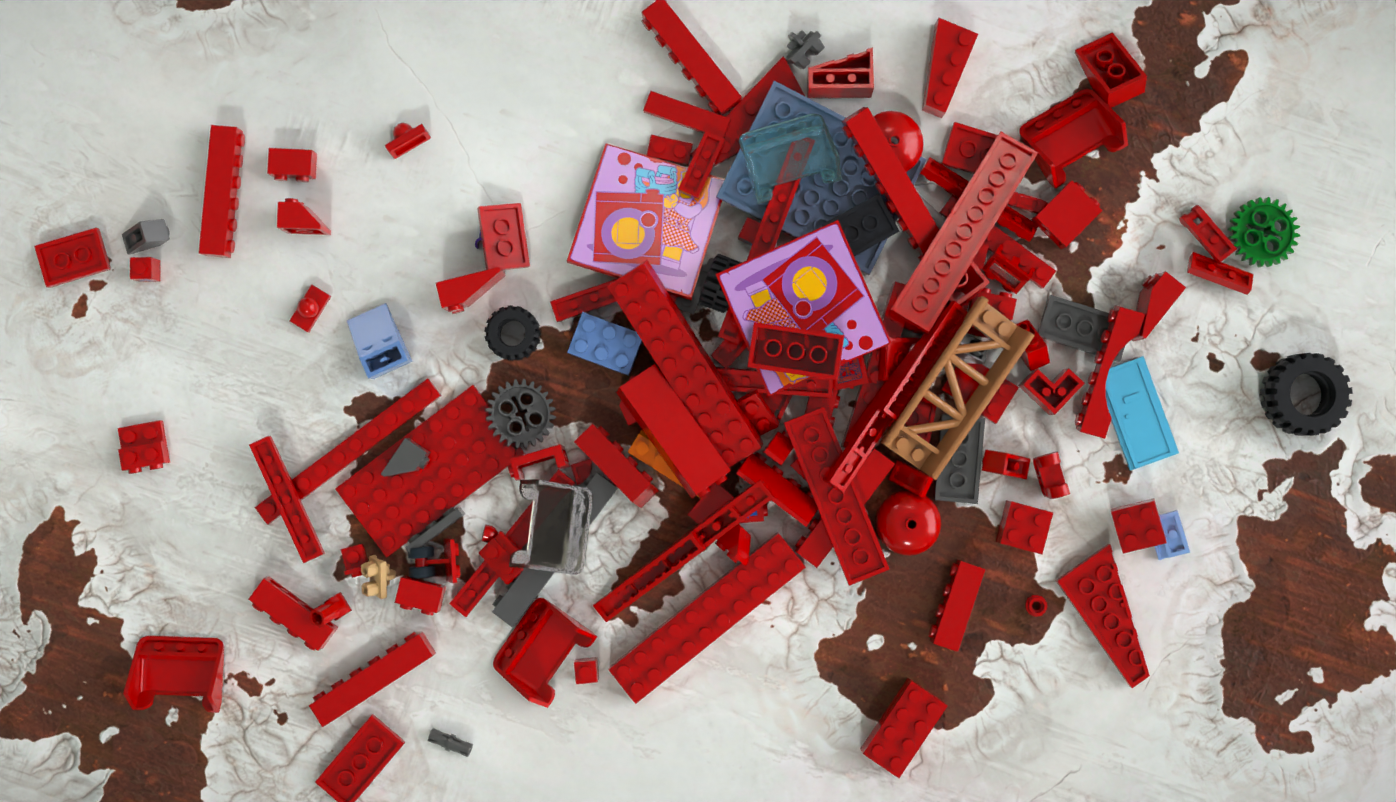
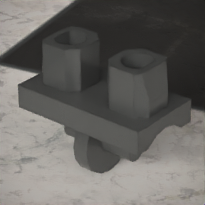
(797, 55)

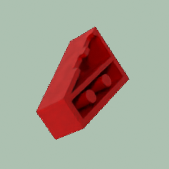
(842, 78)

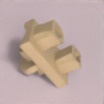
(380, 577)

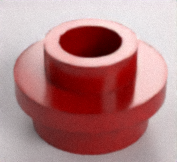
(1042, 605)

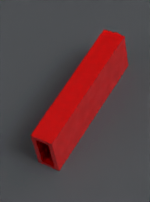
(673, 432)

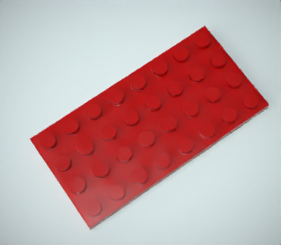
(460, 463)

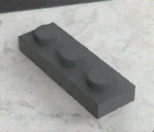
(435, 528)

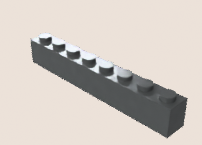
(530, 582)

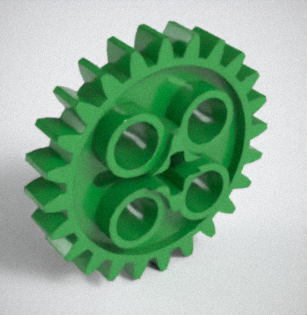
(1258, 250)

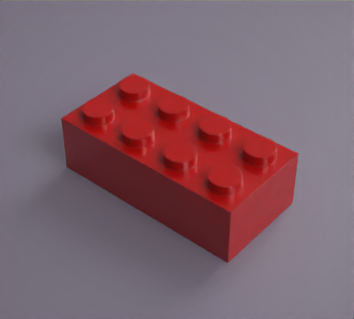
(796, 351)
(903, 728)

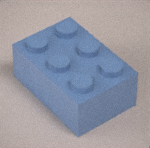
(605, 344)

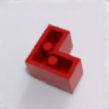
(1054, 394)

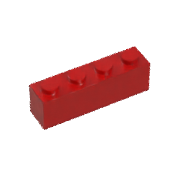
(957, 605)
(291, 612)

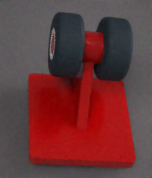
(421, 556)

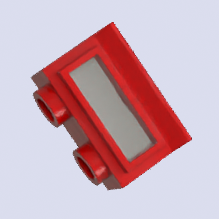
(1006, 271)

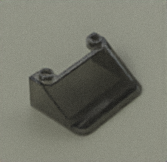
(556, 527)

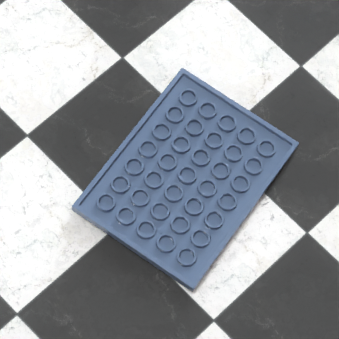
(814, 200)

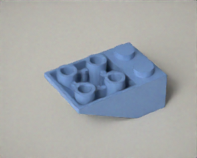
(378, 342)

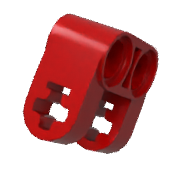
(1050, 475)

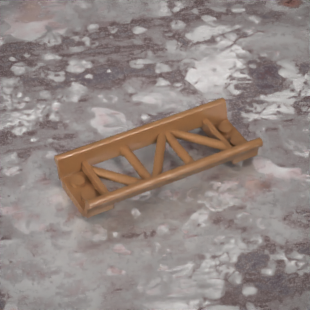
(1002, 335)

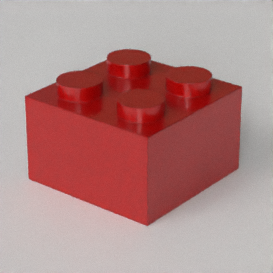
(1138, 525)
(1024, 527)

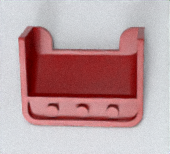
(1072, 132)
(538, 650)
(176, 668)

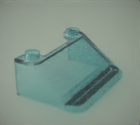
(789, 153)

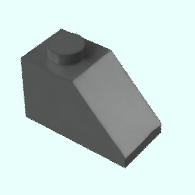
(145, 236)
(407, 459)

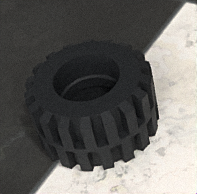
(712, 293)
(494, 328)

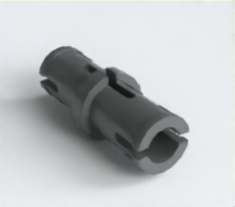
(450, 742)

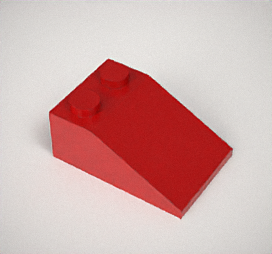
(1111, 70)
(464, 290)
(1156, 299)

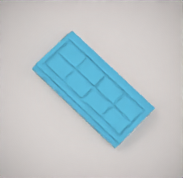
(1138, 414)

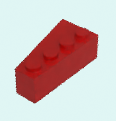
(948, 59)
(616, 465)

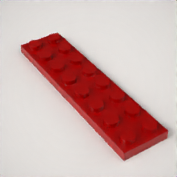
(840, 512)

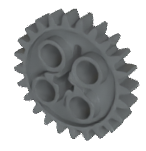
(538, 406)

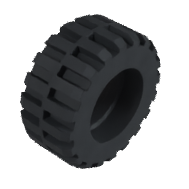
(1333, 394)

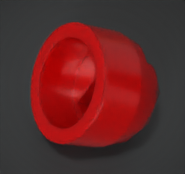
(489, 533)

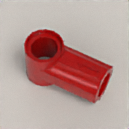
(331, 610)

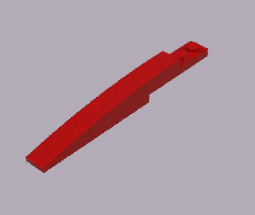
(895, 395)
(684, 549)

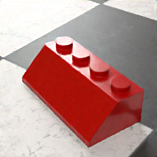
(786, 492)

